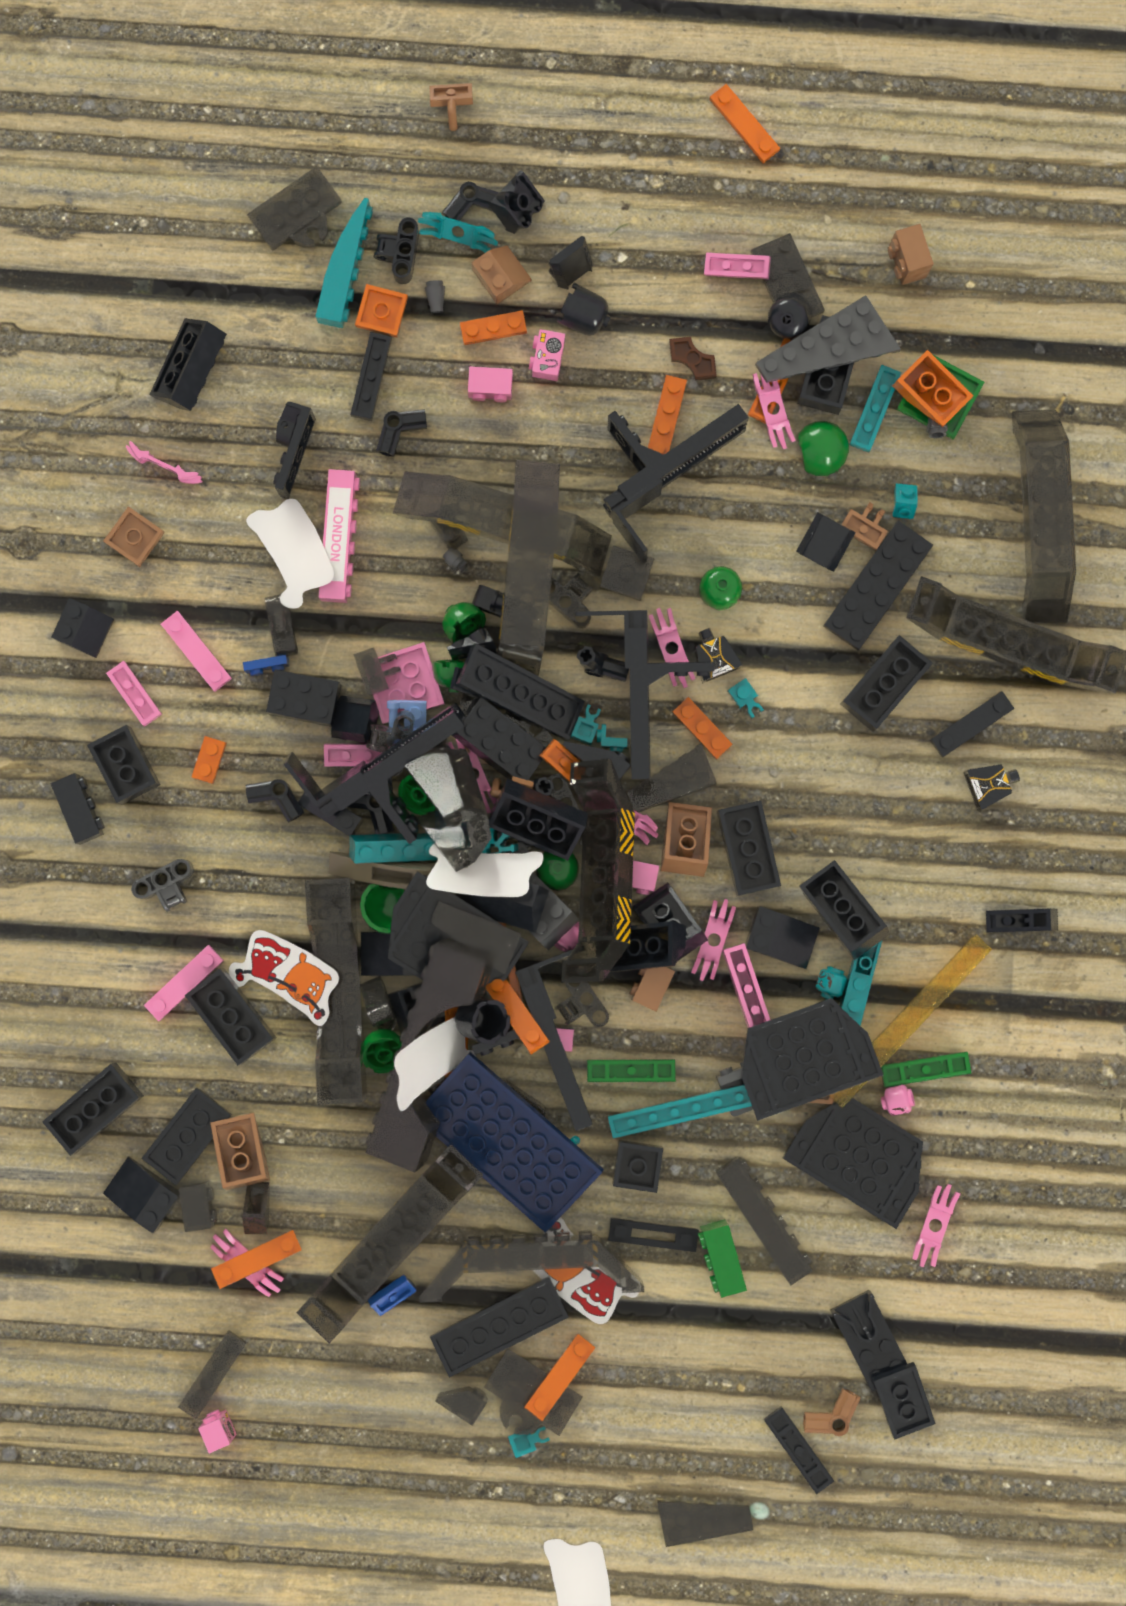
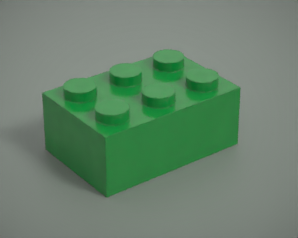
(722, 1258)

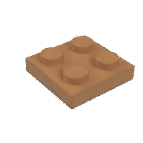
(134, 536)

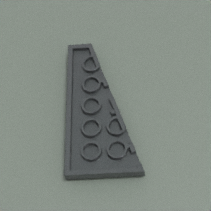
(839, 340)

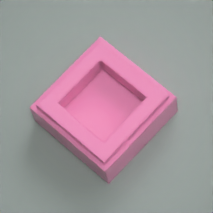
(566, 1037)

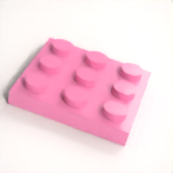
(413, 681)

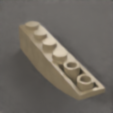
(381, 873)

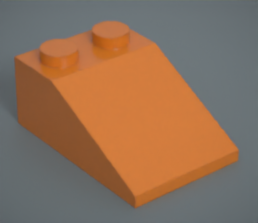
(932, 389)

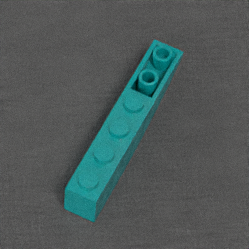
(343, 269)
(389, 848)
(859, 983)

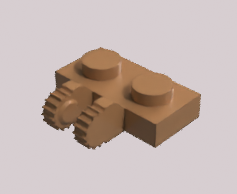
(866, 531)

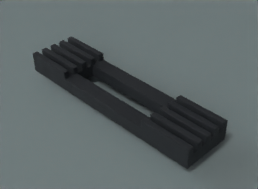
(685, 1237)

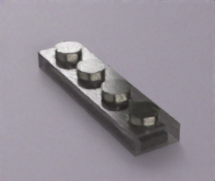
(212, 1374)

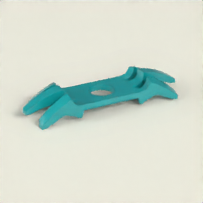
(444, 226)

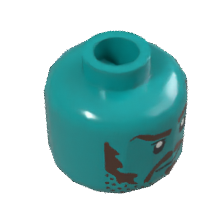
(831, 982)

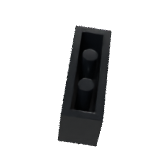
(78, 808)

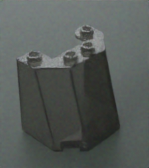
(460, 819)

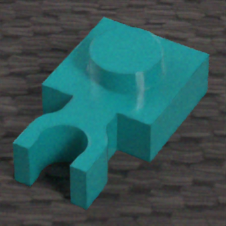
(743, 695)
(585, 727)
(525, 1443)

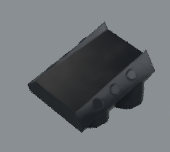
(517, 203)
(571, 263)
(825, 542)
(461, 648)
(354, 718)

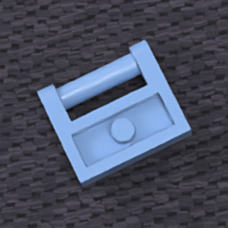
(416, 707)

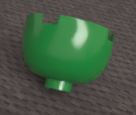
(720, 588)
(462, 620)
(444, 670)
(414, 797)
(558, 872)
(379, 1050)

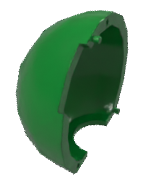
(823, 447)
(378, 905)

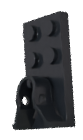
(299, 426)
(868, 1336)

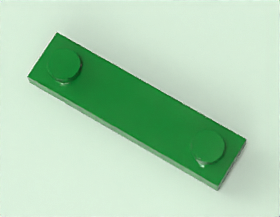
(926, 1069)
(631, 1070)

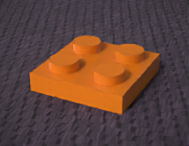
(381, 310)

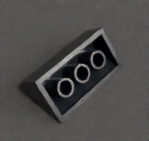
(188, 364)
(515, 911)
(653, 946)

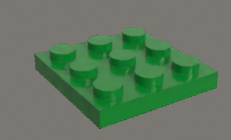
(970, 382)

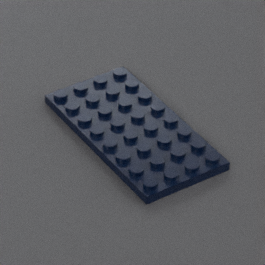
(511, 1143)

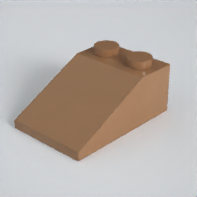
(686, 839)
(239, 1152)

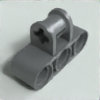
(168, 890)

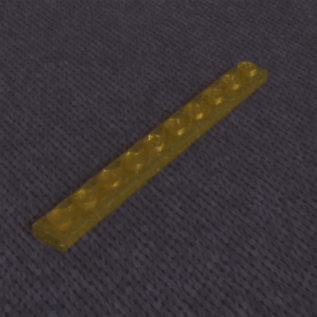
(922, 1007)

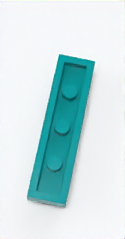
(875, 408)

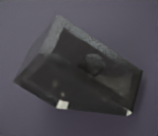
(256, 1208)
(463, 1402)

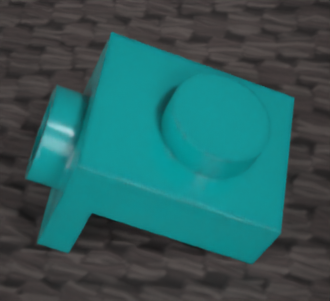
(905, 501)
(613, 744)

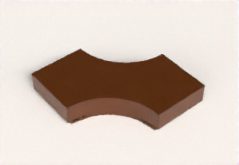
(684, 352)

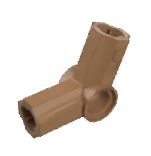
(822, 1422)

